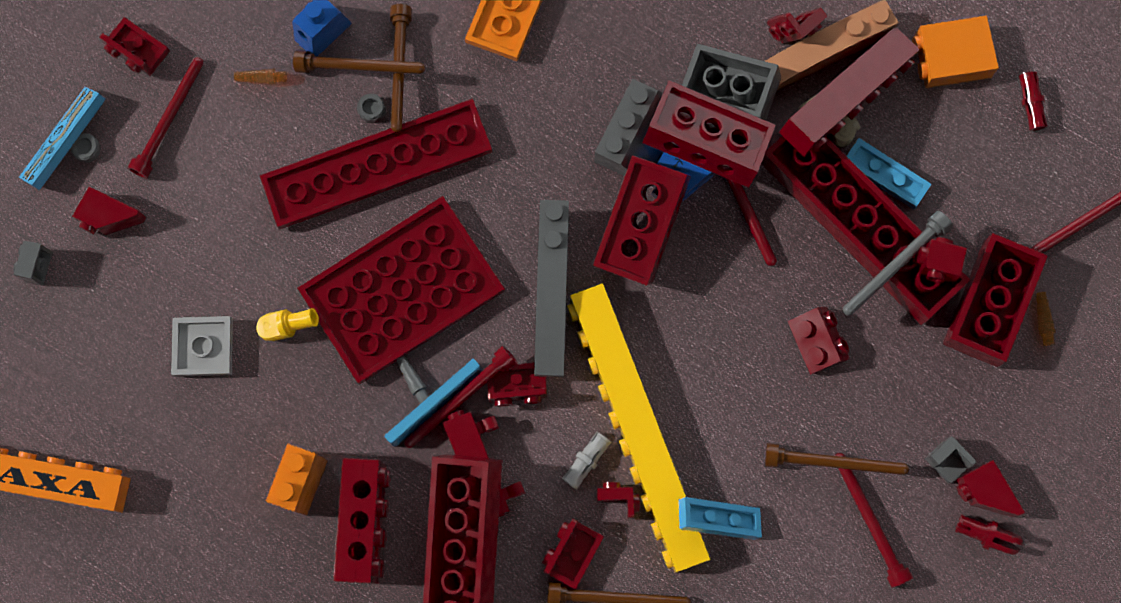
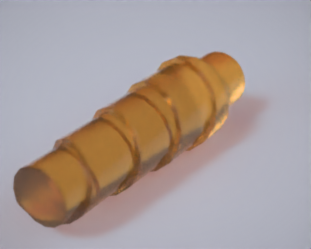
(263, 76)
(1045, 321)

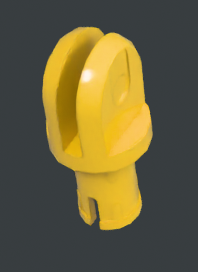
(284, 323)

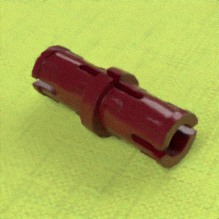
(1033, 101)

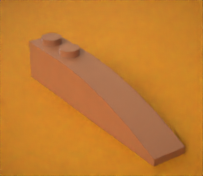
(834, 42)

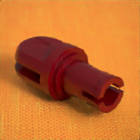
(987, 535)

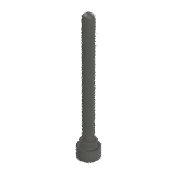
(937, 226)

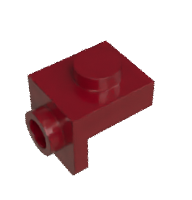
(615, 493)

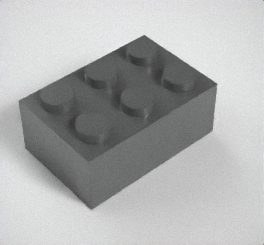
(733, 79)

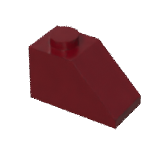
(105, 213)
(988, 490)

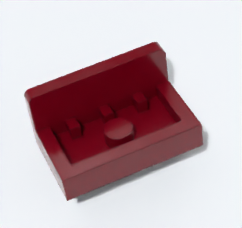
(787, 28)
(136, 46)
(819, 339)
(517, 385)
(573, 553)

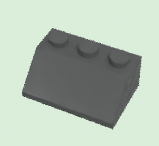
(629, 128)

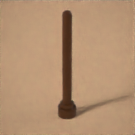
(401, 17)
(305, 61)
(777, 456)
(561, 594)

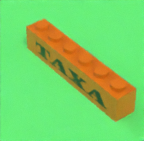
(63, 483)

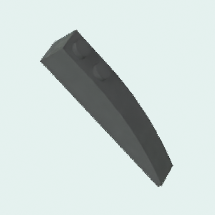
(551, 288)

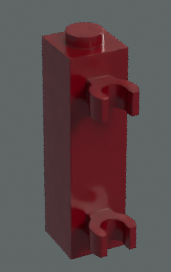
(467, 441)

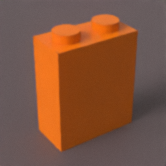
(955, 51)
(297, 479)

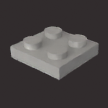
(202, 346)

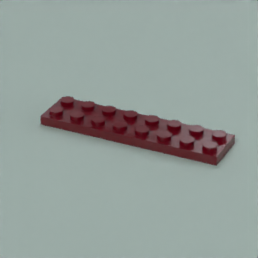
(375, 164)

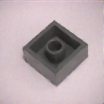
(32, 262)

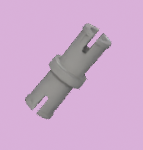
(586, 460)

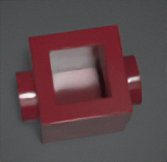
(941, 260)

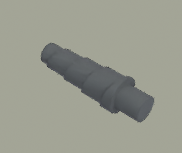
(413, 380)

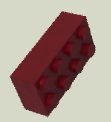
(995, 300)

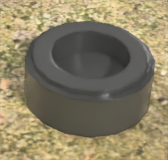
(371, 108)
(86, 148)

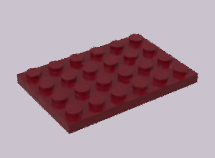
(401, 290)

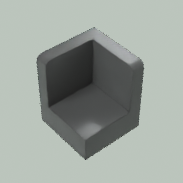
(950, 459)

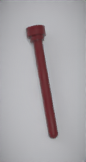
(142, 163)
(753, 223)
(1078, 224)
(500, 362)
(897, 572)

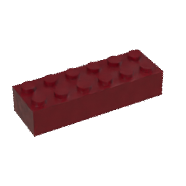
(462, 529)

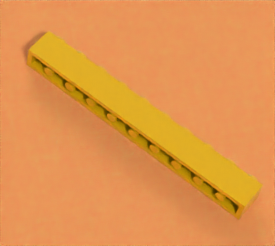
(637, 425)

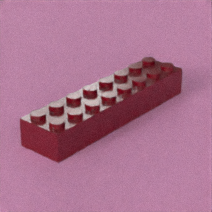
(859, 220)

